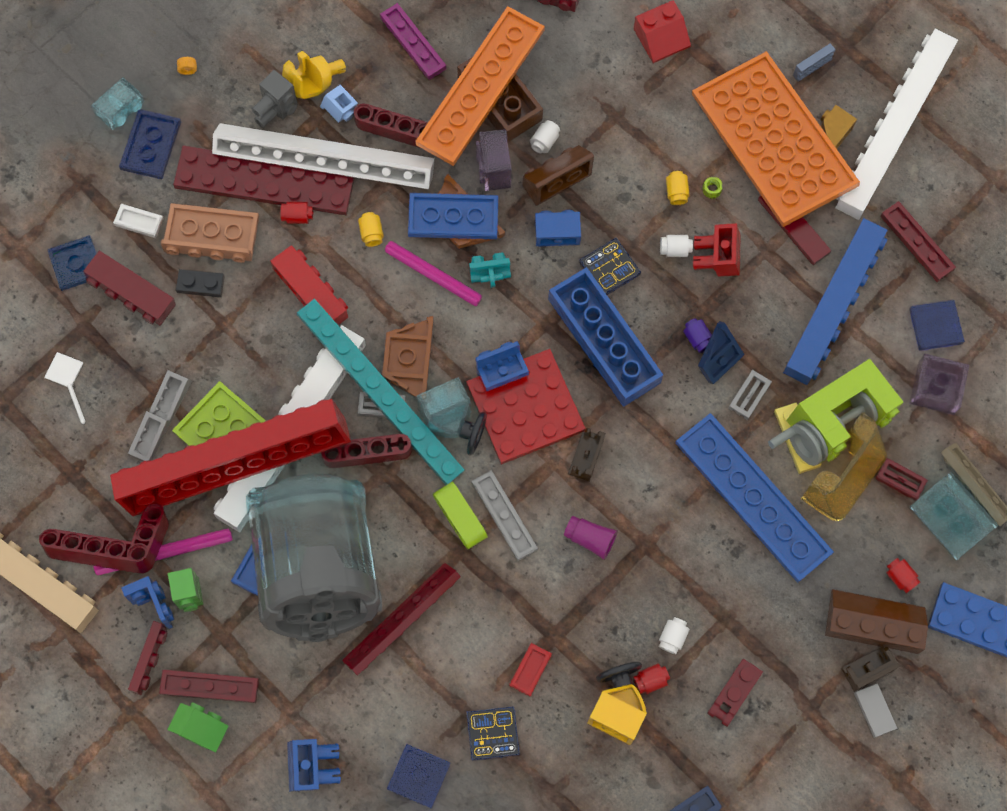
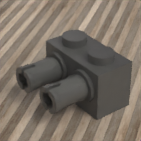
(276, 100)

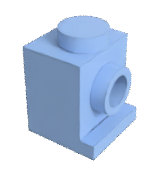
(339, 104)

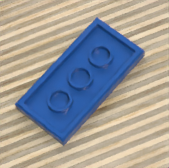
(453, 216)

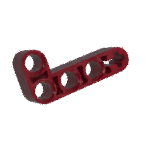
(367, 456)

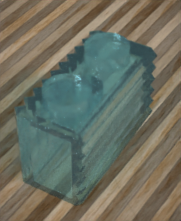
(118, 103)

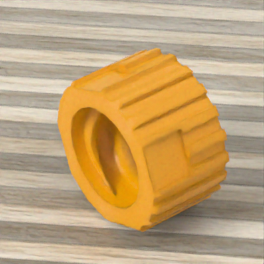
(186, 65)

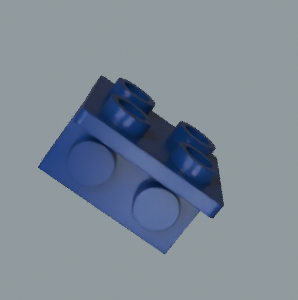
(501, 365)

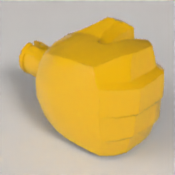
(313, 74)

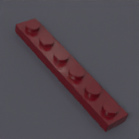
(401, 619)

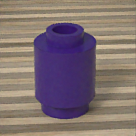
(697, 334)

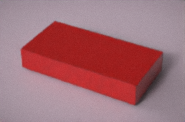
(530, 669)

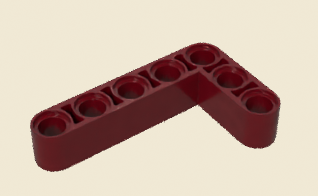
(391, 130)
(60, 545)

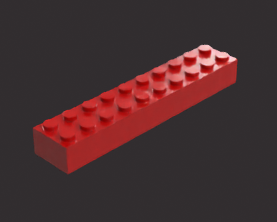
(231, 457)

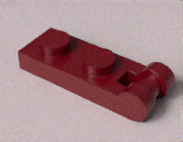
(735, 691)

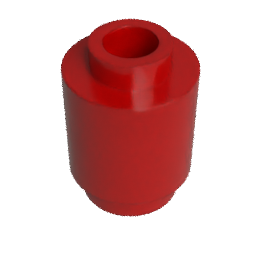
(296, 212)
(902, 575)
(651, 679)

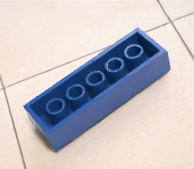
(605, 336)

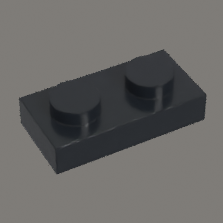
(200, 283)

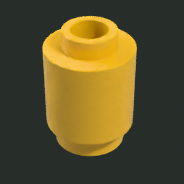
(677, 188)
(371, 229)

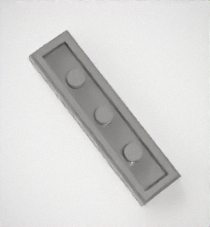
(504, 515)

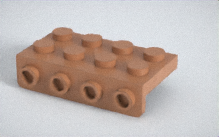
(210, 232)

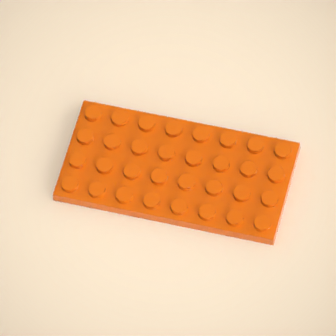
(775, 139)

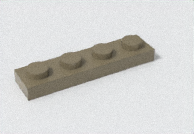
(976, 482)

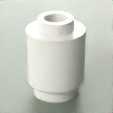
(545, 137)
(676, 245)
(673, 635)

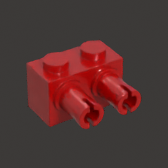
(726, 248)

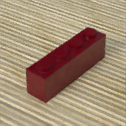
(129, 288)

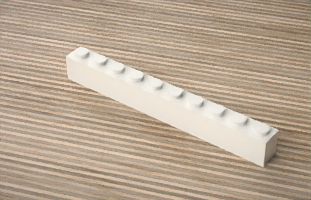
(897, 122)
(323, 156)
(318, 385)

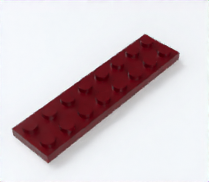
(261, 181)

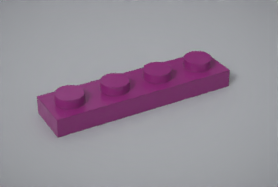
(413, 41)

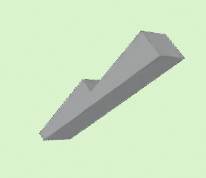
(160, 416)

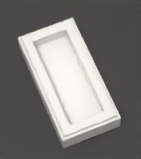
(138, 221)

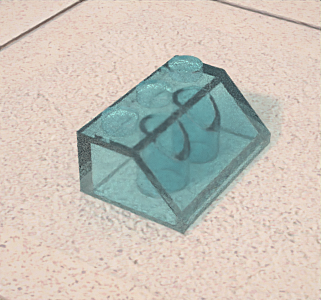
(953, 515)

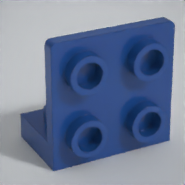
(141, 592)

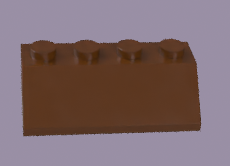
(877, 622)

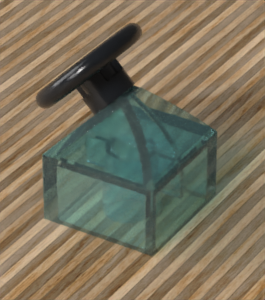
(448, 411)

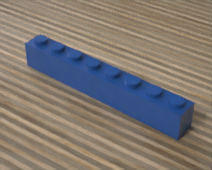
(835, 301)

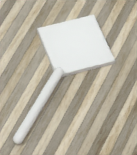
(64, 372)

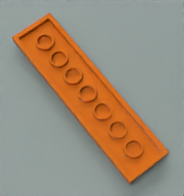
(480, 86)

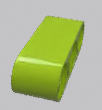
(460, 515)

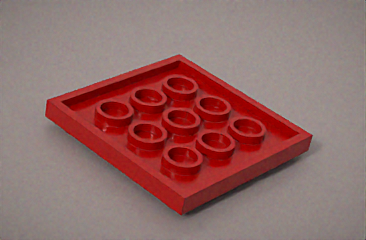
(529, 410)

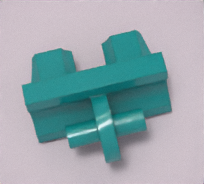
(490, 270)

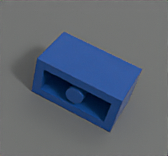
(557, 228)

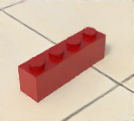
(306, 284)

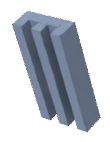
(814, 62)

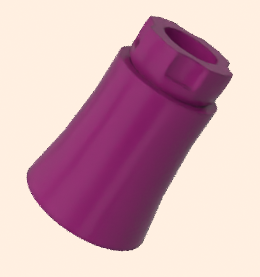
(591, 536)

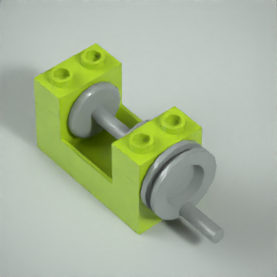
(818, 431)

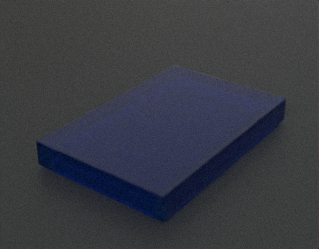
(150, 144)

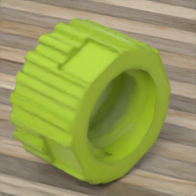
(710, 181)

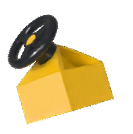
(621, 708)

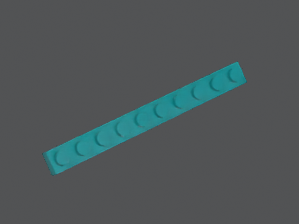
(380, 391)

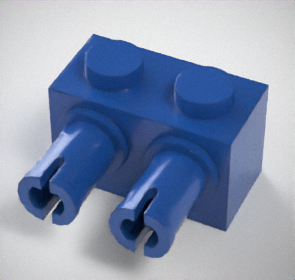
(303, 764)

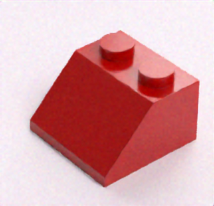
(662, 31)

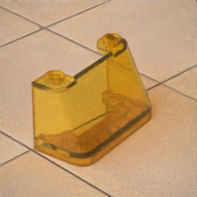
(837, 495)

